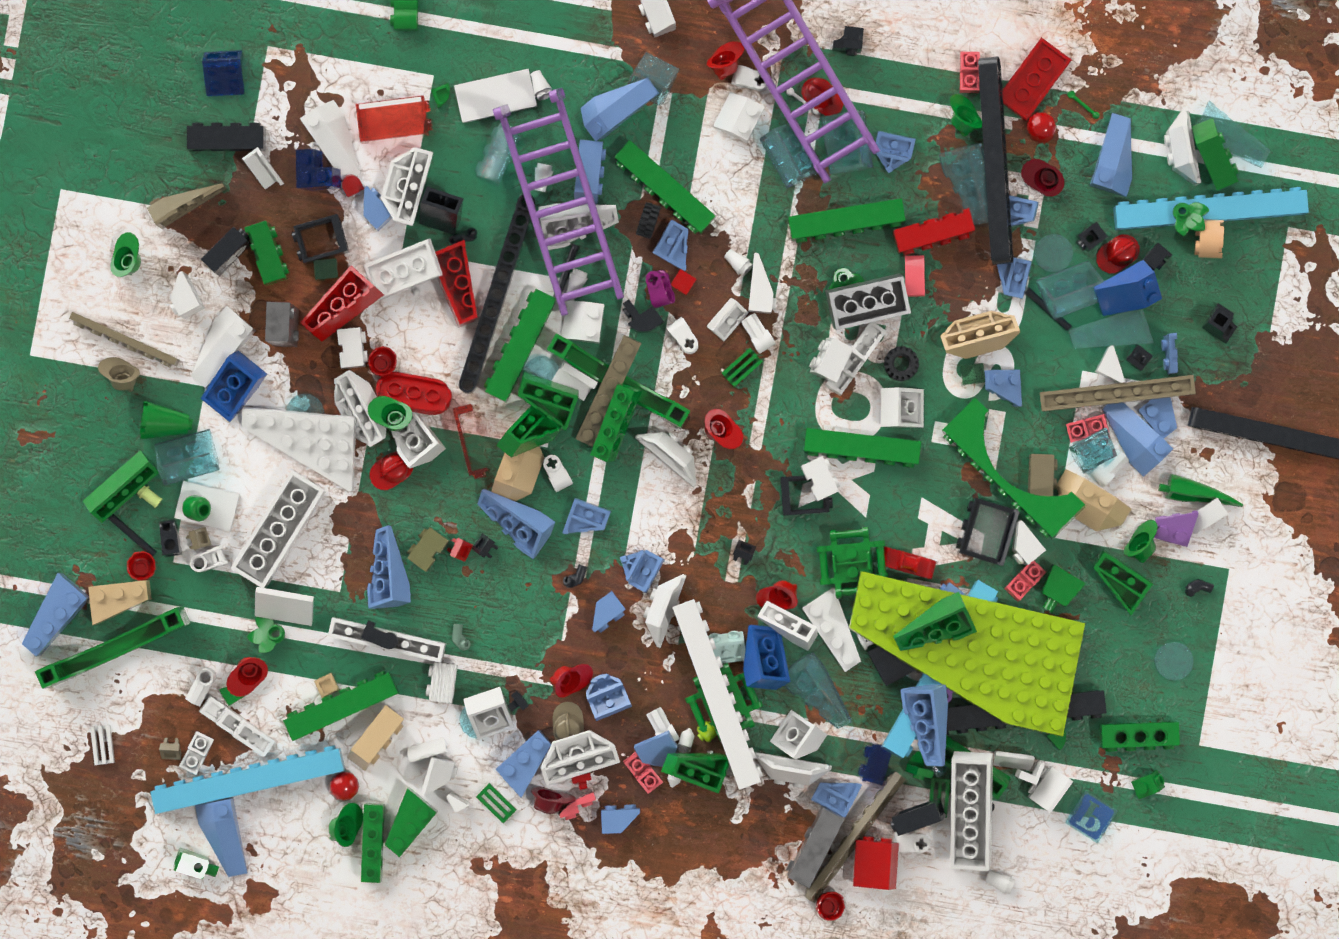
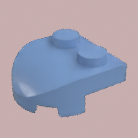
(607, 696)

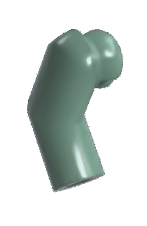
(458, 639)

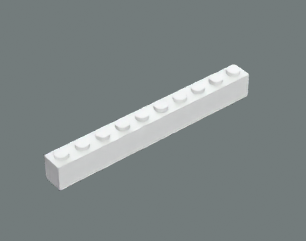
(716, 694)

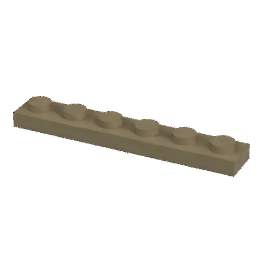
(117, 337)
(615, 375)

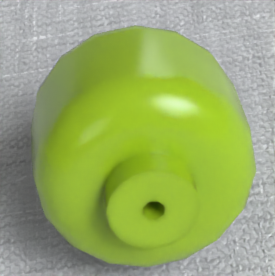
(709, 734)

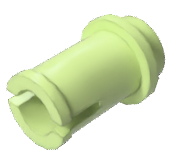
(149, 496)

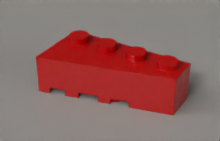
(934, 232)
(457, 283)
(341, 304)

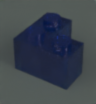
(312, 174)

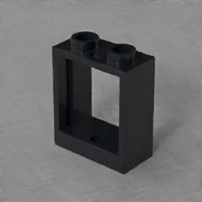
(339, 232)
(785, 495)
(918, 816)

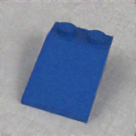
(1128, 290)
(233, 385)
(765, 659)

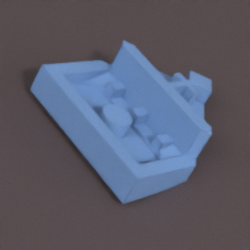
(894, 149)
(641, 568)
(655, 749)

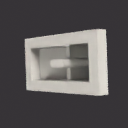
(1110, 367)

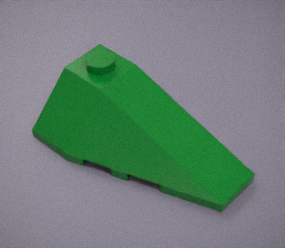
(940, 622)

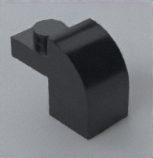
(642, 322)

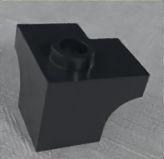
(850, 42)
(1220, 323)

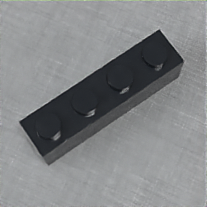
(225, 138)

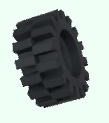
(648, 220)
(901, 375)

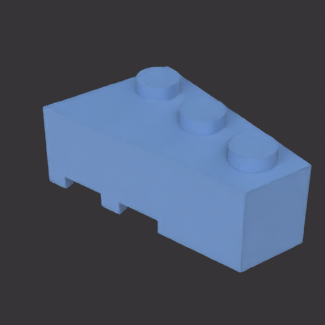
(591, 156)
(524, 762)

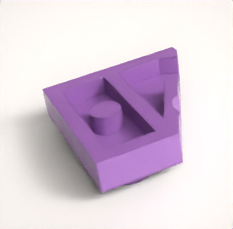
(1176, 527)

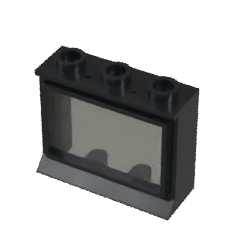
(987, 531)

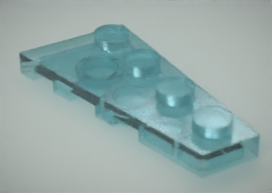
(1237, 139)
(1117, 330)

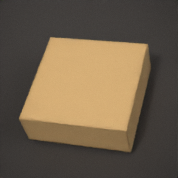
(326, 685)

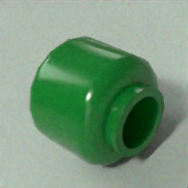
(196, 508)

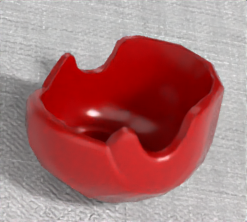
(1041, 127)
(382, 361)
(141, 566)
(343, 786)
(830, 905)

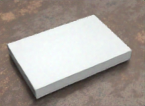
(222, 505)
(284, 606)

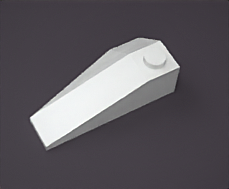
(225, 337)
(417, 442)

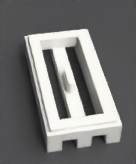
(102, 746)

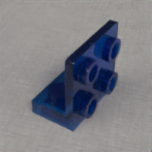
(223, 73)
(875, 764)

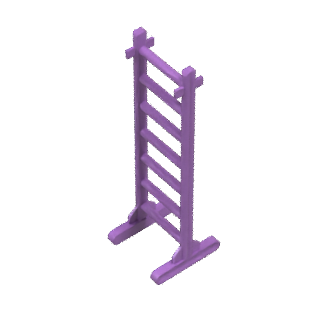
(776, 91)
(557, 96)

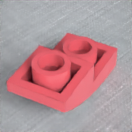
(969, 72)
(915, 275)
(1084, 428)
(1025, 580)
(643, 773)
(572, 809)

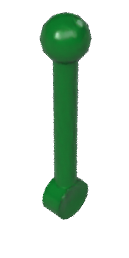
(1071, 94)

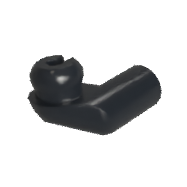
(469, 236)
(575, 579)
(1197, 585)

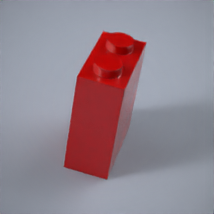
(876, 863)

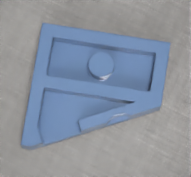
(1022, 210)
(673, 245)
(1014, 277)
(1168, 345)
(1005, 385)
(1159, 416)
(585, 517)
(836, 796)

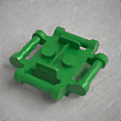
(850, 559)
(732, 688)

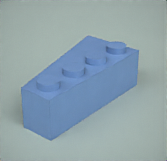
(56, 612)

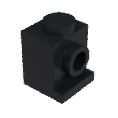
(1097, 234)
(1156, 256)

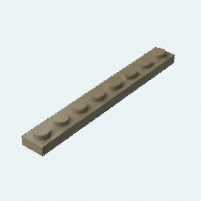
(1117, 393)
(859, 830)

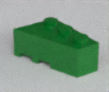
(267, 252)
(549, 397)
(528, 432)
(1123, 580)
(409, 822)

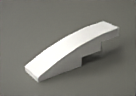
(862, 349)
(237, 726)

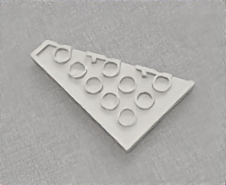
(313, 439)

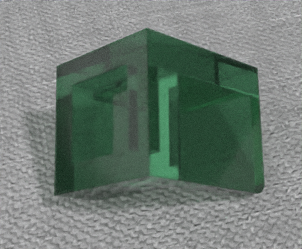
(325, 269)
(972, 374)

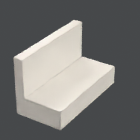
(262, 168)
(575, 379)
(1034, 777)

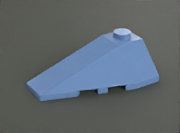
(613, 108)
(1139, 441)
(928, 715)

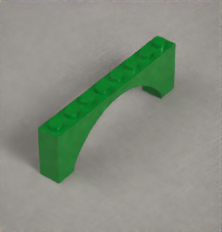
(596, 369)
(1048, 512)
(91, 658)

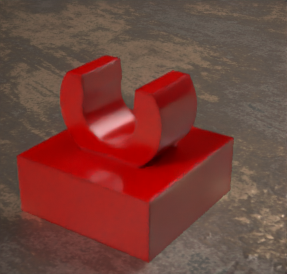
(461, 549)
(582, 780)

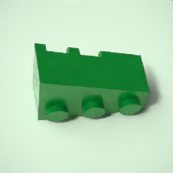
(1214, 154)
(698, 768)

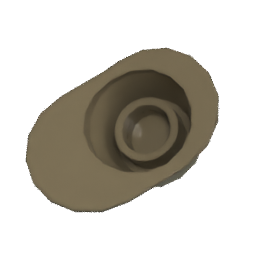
(119, 372)
(567, 720)

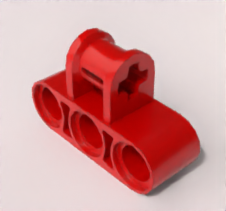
(909, 563)

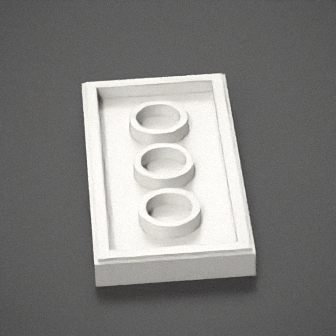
(481, 96)
(404, 269)

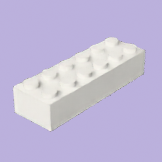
(278, 529)
(971, 810)

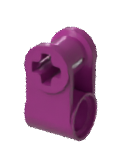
(659, 290)

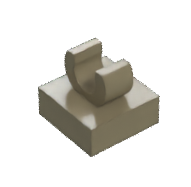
(199, 538)
(170, 751)

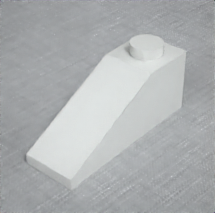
(761, 293)
(788, 625)

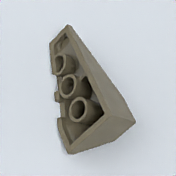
(173, 207)

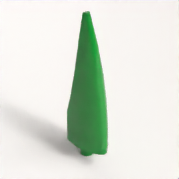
(1188, 490)

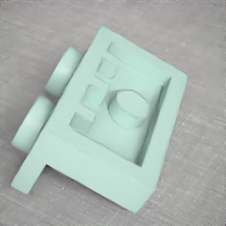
(729, 646)

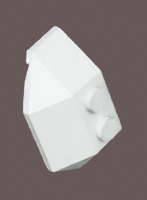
(1182, 148)
(406, 184)
(353, 399)
(671, 453)
(661, 610)
(577, 756)
(791, 770)

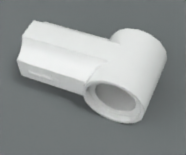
(759, 336)
(1106, 471)
(200, 687)
(660, 723)

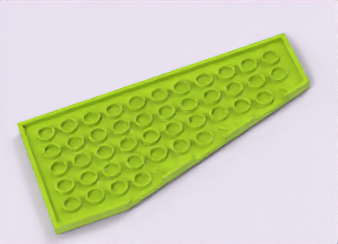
(1012, 667)

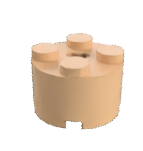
(1210, 240)

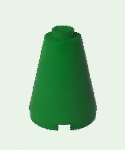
(162, 421)

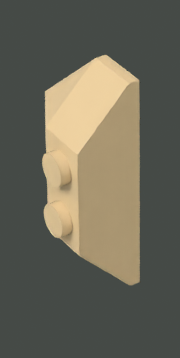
(980, 334)
(518, 474)
(1101, 508)

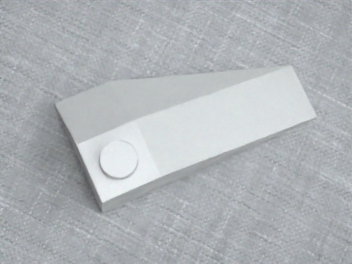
(332, 135)
(575, 219)

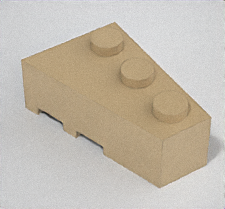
(114, 599)
(376, 738)

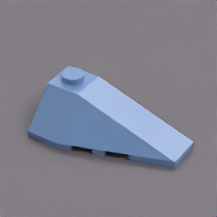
(1114, 162)
(524, 524)
(389, 578)
(222, 831)

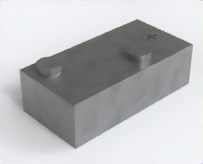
(868, 301)
(282, 324)
(815, 847)

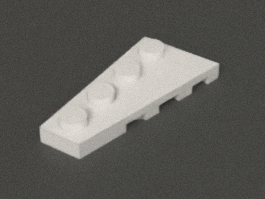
(833, 628)

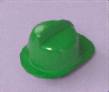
(965, 116)
(125, 255)
(390, 413)
(1142, 543)
(346, 825)

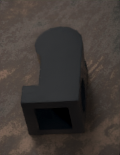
(169, 538)
(386, 640)

